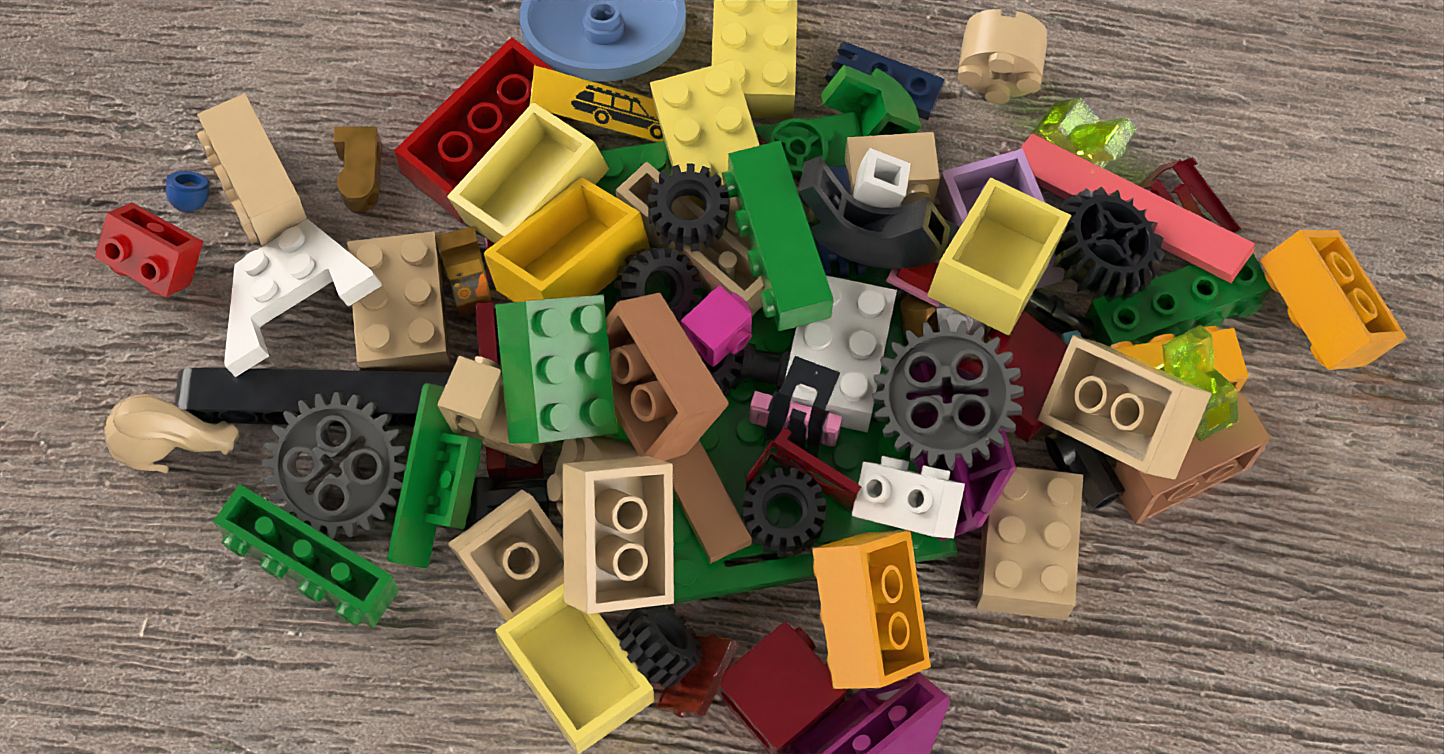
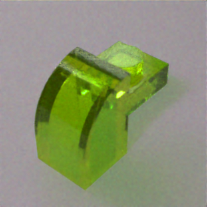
(1080, 131)
(1192, 360)

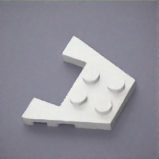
(282, 276)

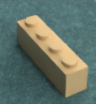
(720, 264)

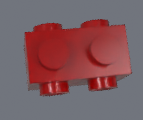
(148, 249)

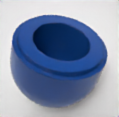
(187, 197)

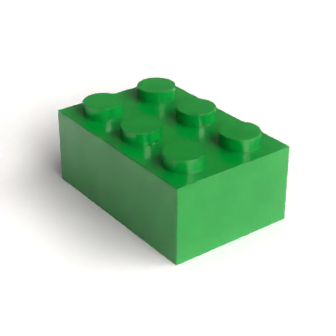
(556, 369)

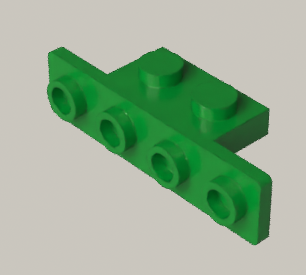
(434, 484)

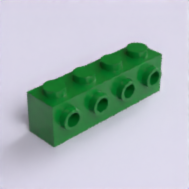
(778, 236)
(1179, 304)
(306, 556)

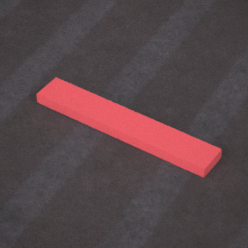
(1183, 231)

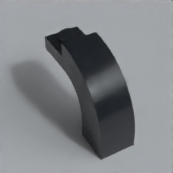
(870, 234)

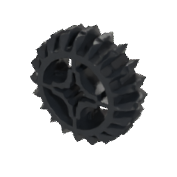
(1108, 245)

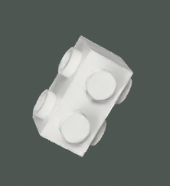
(909, 499)

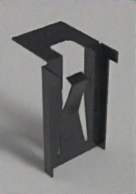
(813, 376)

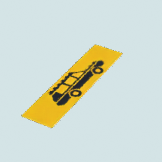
(595, 104)

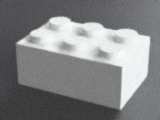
(848, 344)

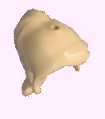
(150, 428)

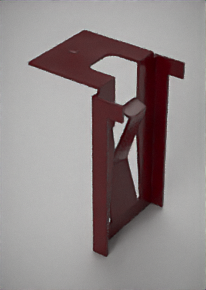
(1194, 185)
(808, 463)

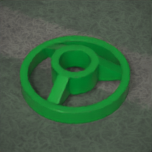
(806, 144)

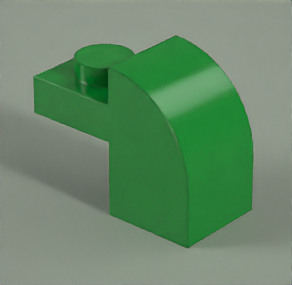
(876, 98)

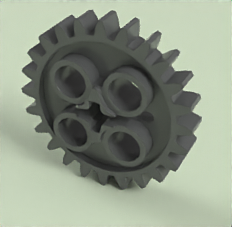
(946, 353)
(310, 434)

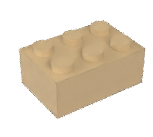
(249, 170)
(405, 318)
(1124, 407)
(618, 534)
(1032, 545)

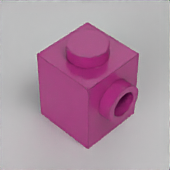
(719, 325)

